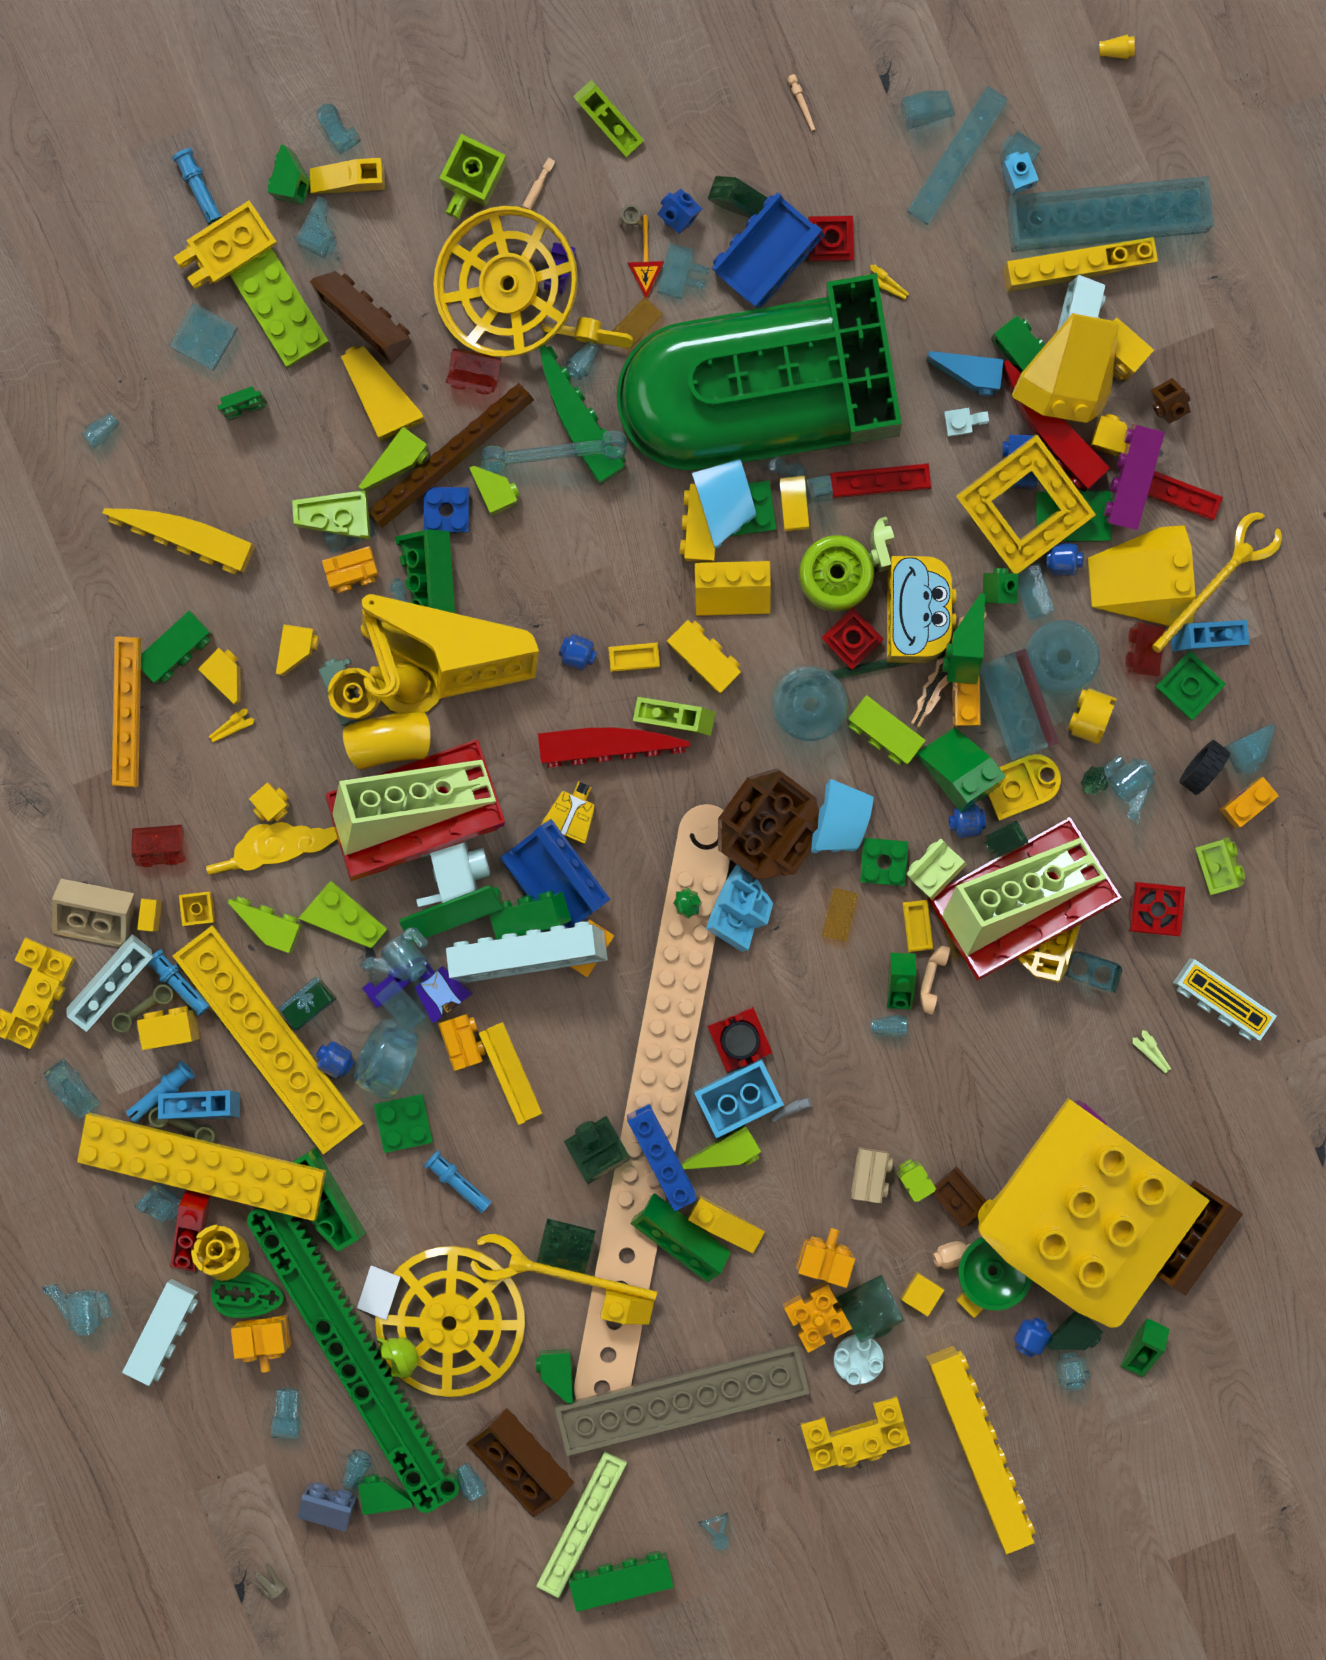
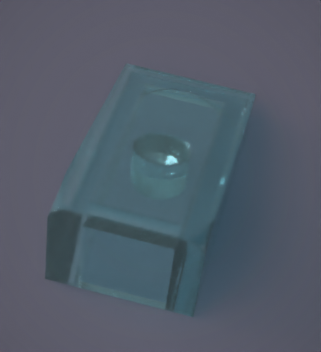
(401, 1005)

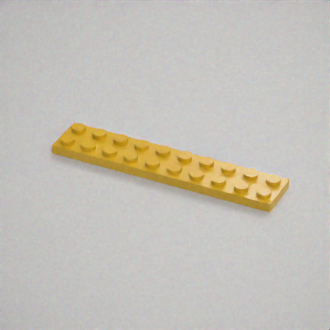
(268, 1039)
(201, 1166)

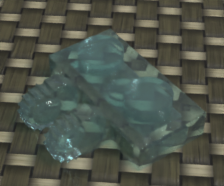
(676, 271)

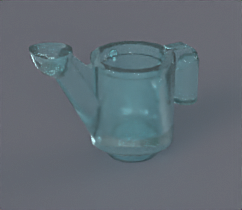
(1131, 783)
(401, 957)
(80, 1308)

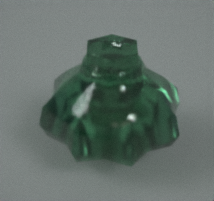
(1094, 780)

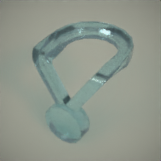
(720, 1540)

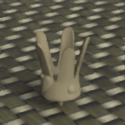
(631, 216)
(271, 1590)

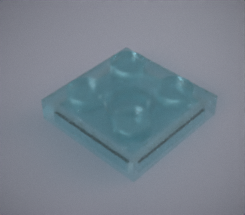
(203, 336)

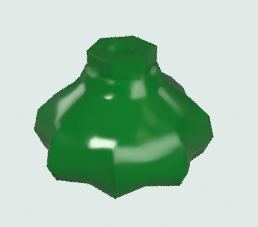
(687, 903)

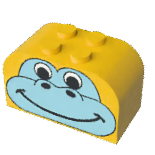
(918, 609)

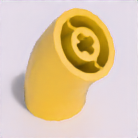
(387, 739)

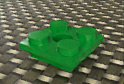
(241, 401)
(895, 850)

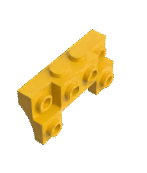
(39, 993)
(857, 1441)

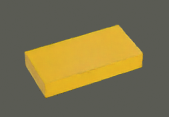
(634, 657)
(917, 925)

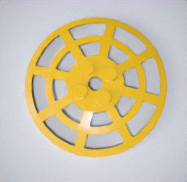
(493, 276)
(465, 1314)

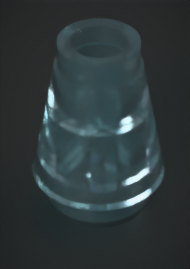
(582, 361)
(100, 430)
(890, 1026)
(355, 1468)
(470, 1482)

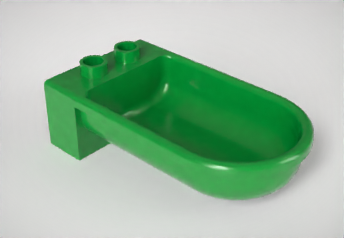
(763, 381)

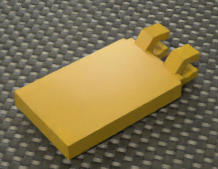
(226, 245)

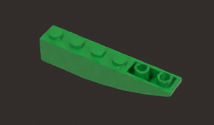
(576, 418)

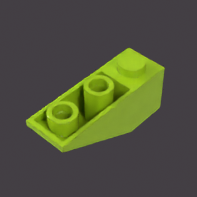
(270, 928)

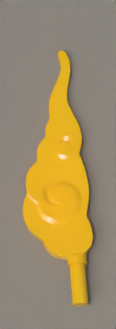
(274, 845)

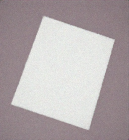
(378, 1292)

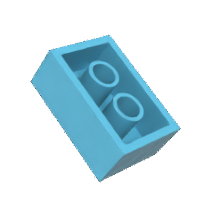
(738, 1098)

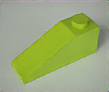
(608, 118)
(398, 458)
(674, 716)
(728, 1151)

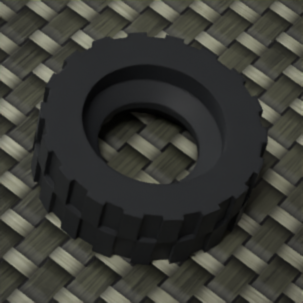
(1204, 767)

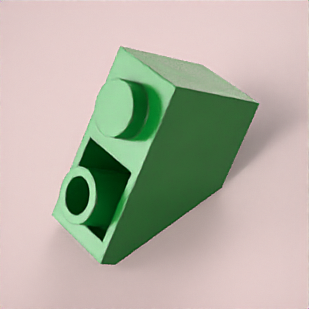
(288, 178)
(901, 980)

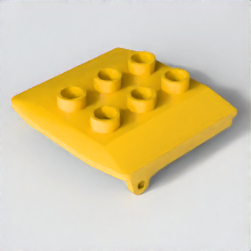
(1089, 1216)

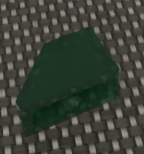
(736, 196)
(1005, 839)
(1075, 1333)

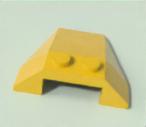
(1072, 371)
(1145, 576)

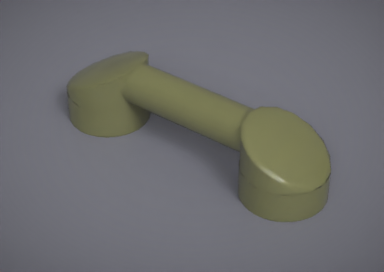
(123, 1020)
(203, 1132)

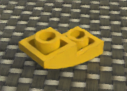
(794, 503)

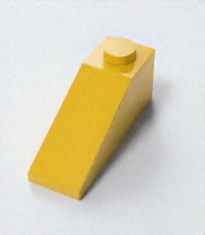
(725, 1224)

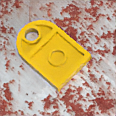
(1024, 786)

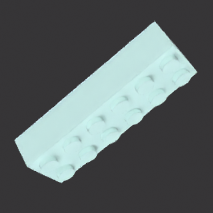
(526, 953)

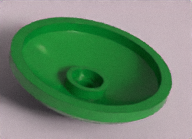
(989, 1291)

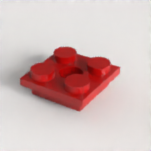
(841, 250)
(852, 653)

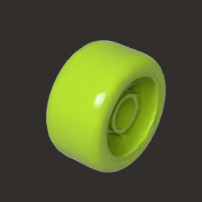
(834, 593)

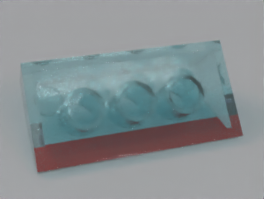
(1018, 704)

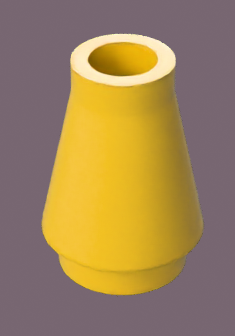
(1118, 47)

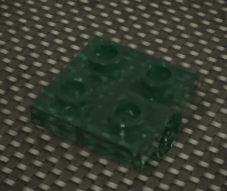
(596, 1149)
(566, 1246)
(871, 1309)

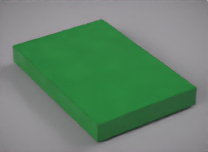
(1093, 530)

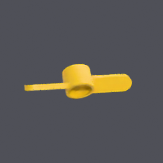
(590, 330)

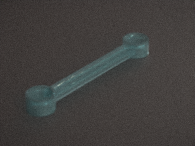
(554, 452)

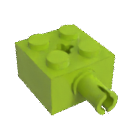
(476, 186)

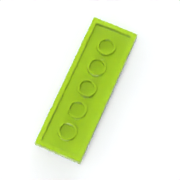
(279, 308)

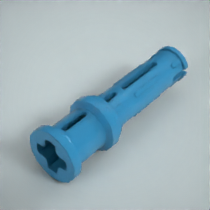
(193, 176)
(170, 974)
(169, 1084)
(448, 1174)

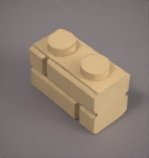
(870, 1175)

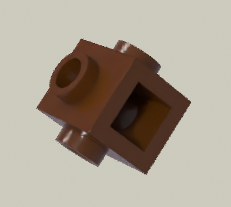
(1174, 404)

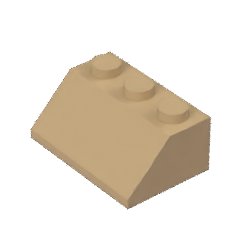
(92, 913)

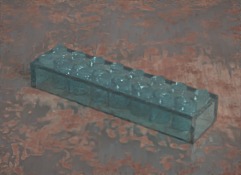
(1109, 214)

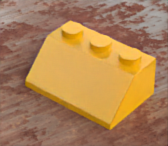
(732, 588)

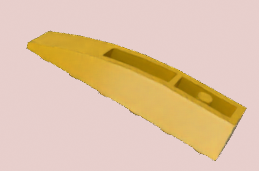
(1086, 262)
(188, 536)

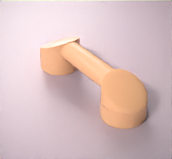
(929, 1000)

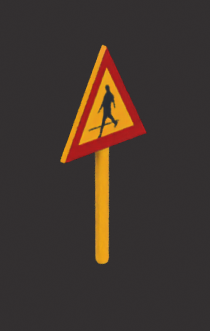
(646, 271)

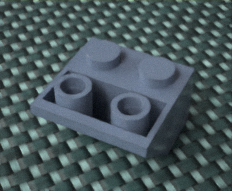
(327, 1506)

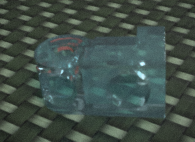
(334, 128)

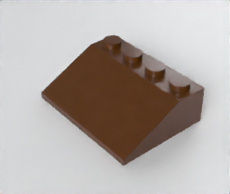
(361, 315)

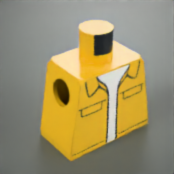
(573, 813)

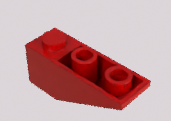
(190, 1222)

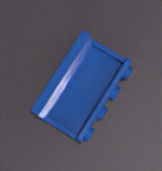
(767, 251)
(550, 863)
(661, 1157)

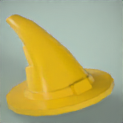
(416, 688)

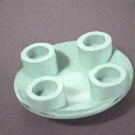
(858, 1361)

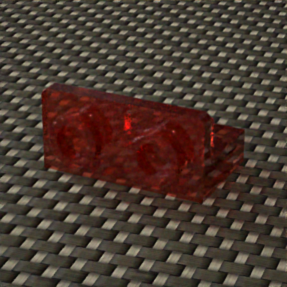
(1143, 658)
(158, 845)

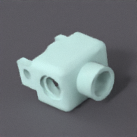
(456, 872)

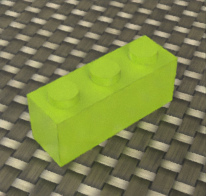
(885, 731)

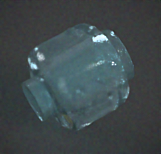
(1072, 1371)

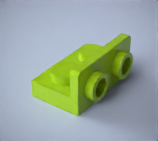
(1220, 865)

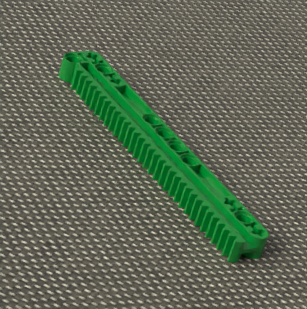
(383, 1408)

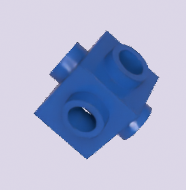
(679, 210)

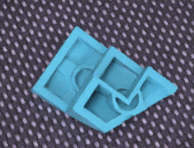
(724, 499)
(842, 818)
(739, 909)

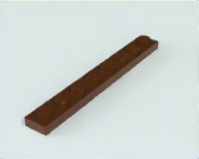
(450, 455)

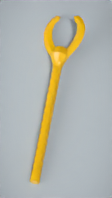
(1242, 553)
(520, 1263)

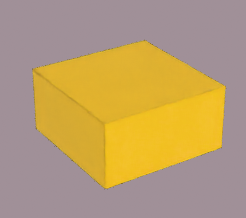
(197, 908)
(149, 915)
(922, 1293)

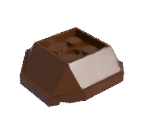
(785, 839)

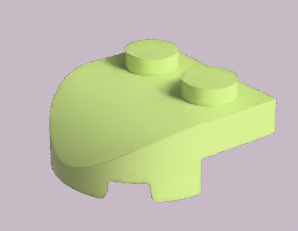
(880, 537)

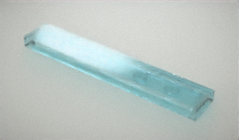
(957, 155)

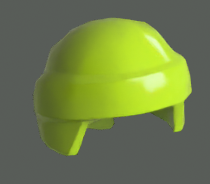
(401, 1353)

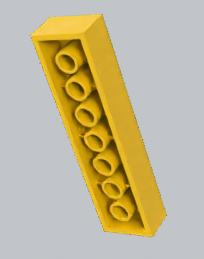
(982, 1454)

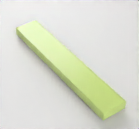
(581, 1524)

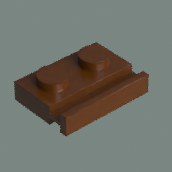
(959, 1196)

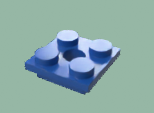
(438, 496)

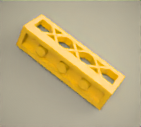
(510, 1073)

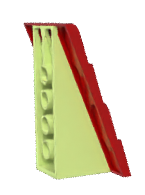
(414, 810)
(1024, 899)

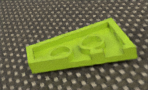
(336, 514)
(343, 916)

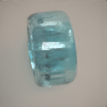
(1083, 654)
(789, 699)
(386, 1058)

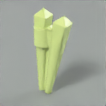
(1149, 1048)

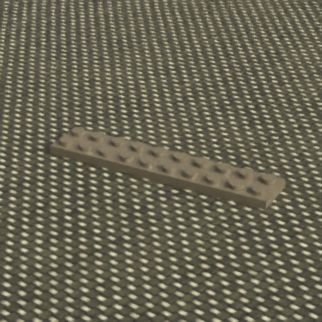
(682, 1399)

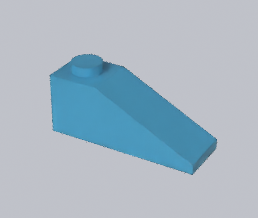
(974, 372)
(1211, 635)
(199, 1105)

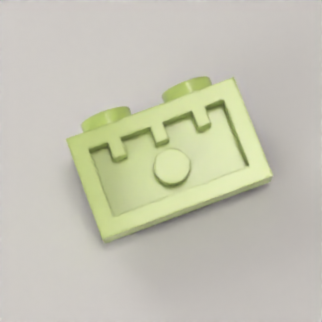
(935, 869)

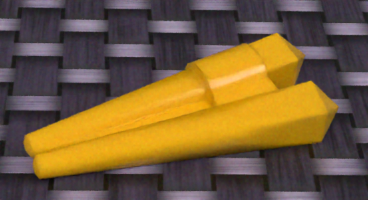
(887, 283)
(233, 725)

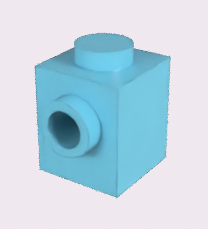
(1019, 172)

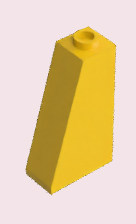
(381, 397)

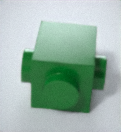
(1000, 586)

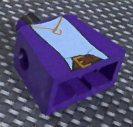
(440, 993)

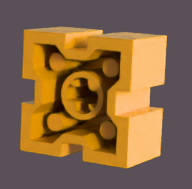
(826, 1260)
(817, 1316)
(261, 1338)

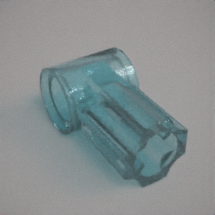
(285, 1422)

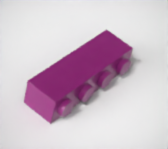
(1134, 476)

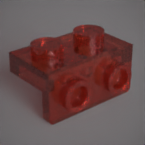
(473, 371)

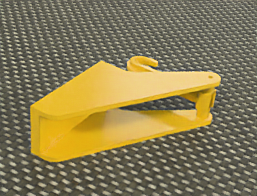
(454, 648)

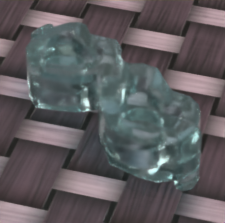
(779, 466)
(398, 590)

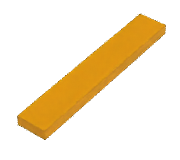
(126, 711)

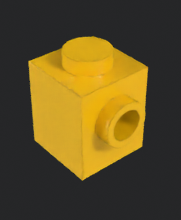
(270, 803)

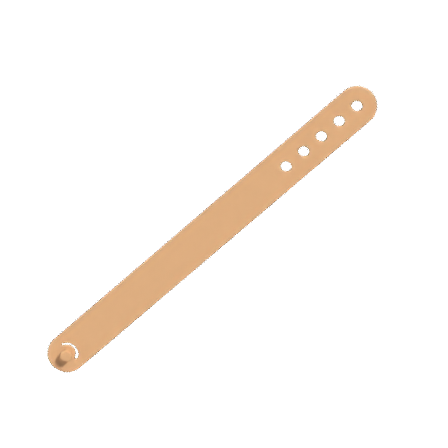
(662, 1081)

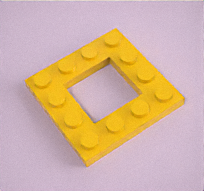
(1072, 506)

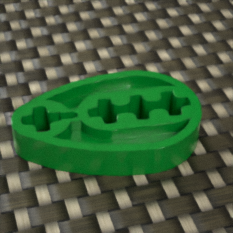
(241, 1307)

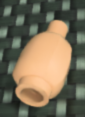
(949, 1254)

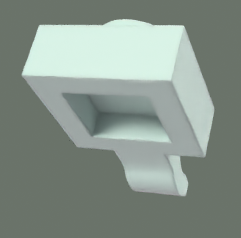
(960, 421)

